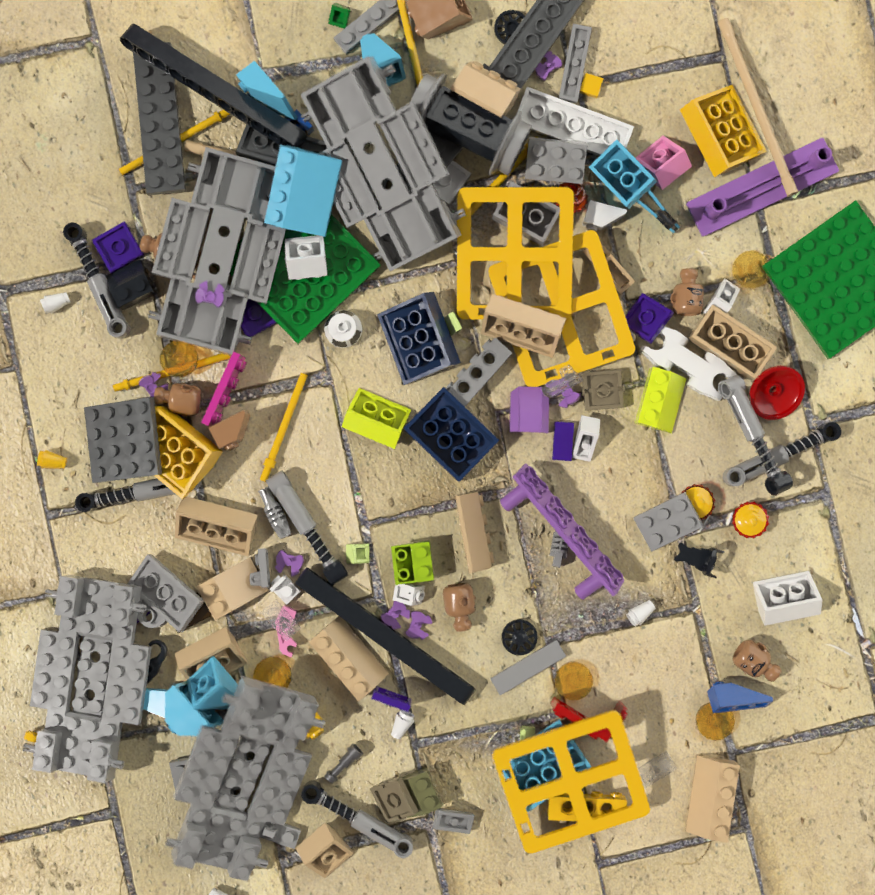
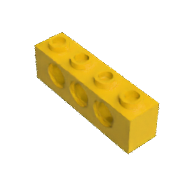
(557, 812)

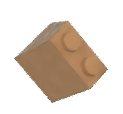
(437, 16)

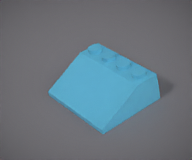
(303, 190)
(543, 765)

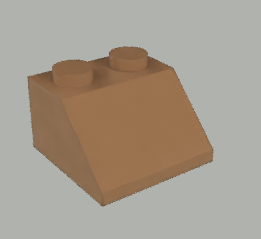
(230, 431)

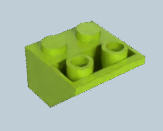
(412, 562)

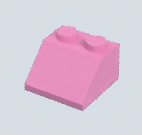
(664, 161)

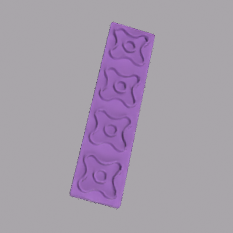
(760, 187)
(574, 535)

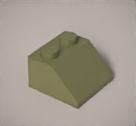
(423, 791)

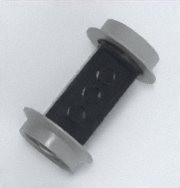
(470, 124)

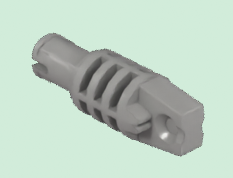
(275, 513)
(558, 550)

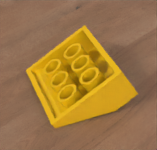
(722, 130)
(183, 452)

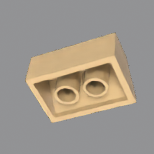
(486, 88)
(219, 645)

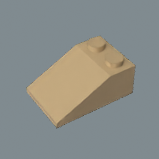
(230, 589)

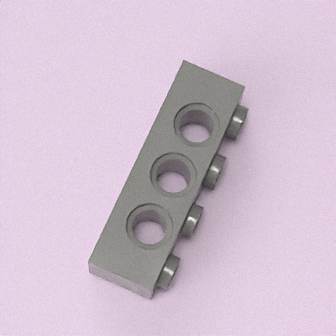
(500, 355)

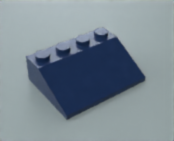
(418, 338)
(451, 434)

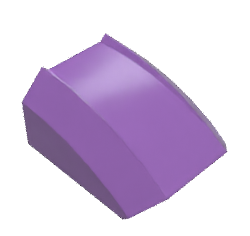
(529, 410)

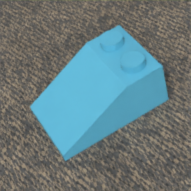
(262, 89)

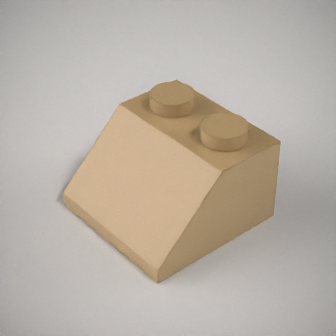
(324, 850)

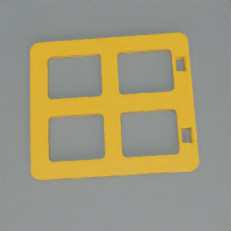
(515, 253)
(606, 294)
(572, 781)

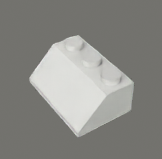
(787, 598)

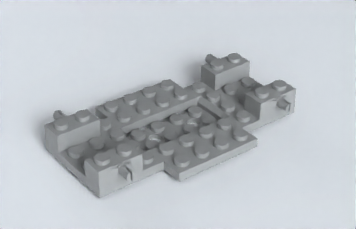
(348, 109)
(234, 191)
(90, 735)
(221, 830)

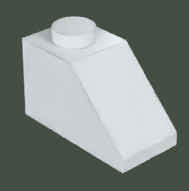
(601, 215)
(724, 296)
(586, 438)

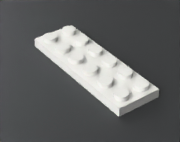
(571, 122)

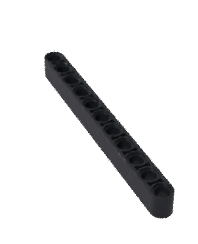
(212, 87)
(385, 636)

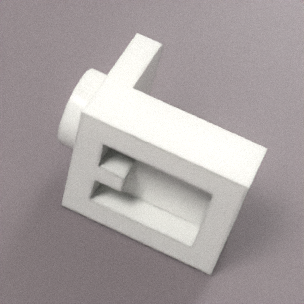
(284, 588)
(409, 594)

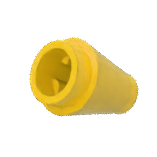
(51, 460)

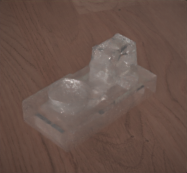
(568, 379)
(280, 620)
(656, 769)

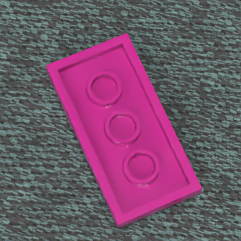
(227, 383)

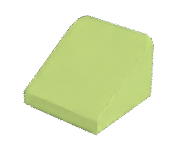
(452, 323)
(357, 553)
(526, 732)

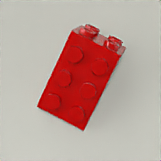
(563, 710)

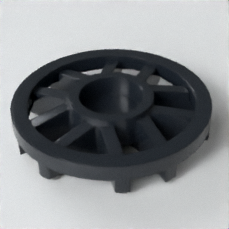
(509, 26)
(519, 637)

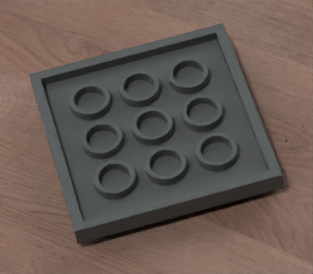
(123, 440)

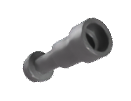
(353, 753)

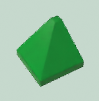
(339, 16)

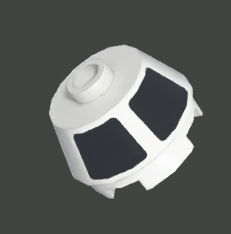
(343, 329)

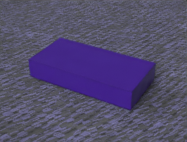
(563, 441)

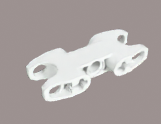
(699, 370)

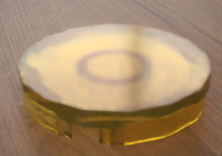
(748, 269)
(179, 359)
(273, 671)
(573, 680)
(714, 725)

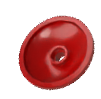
(782, 398)

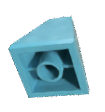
(384, 56)
(209, 686)

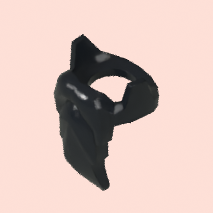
(701, 558)

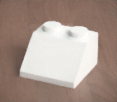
(305, 257)

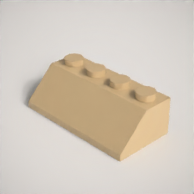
(522, 325)
(732, 342)
(215, 525)
(473, 531)
(349, 658)
(712, 798)

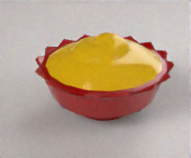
(750, 519)

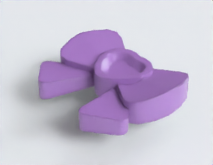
(552, 63)
(204, 295)
(149, 384)
(570, 398)
(290, 560)
(390, 617)
(418, 619)

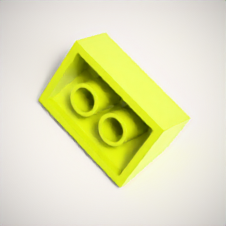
(660, 400)
(376, 418)

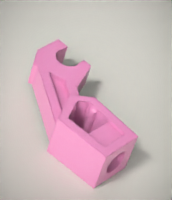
(283, 645)

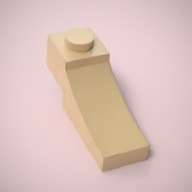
(620, 277)

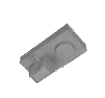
(262, 577)
(453, 821)
(281, 834)

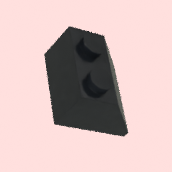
(130, 285)

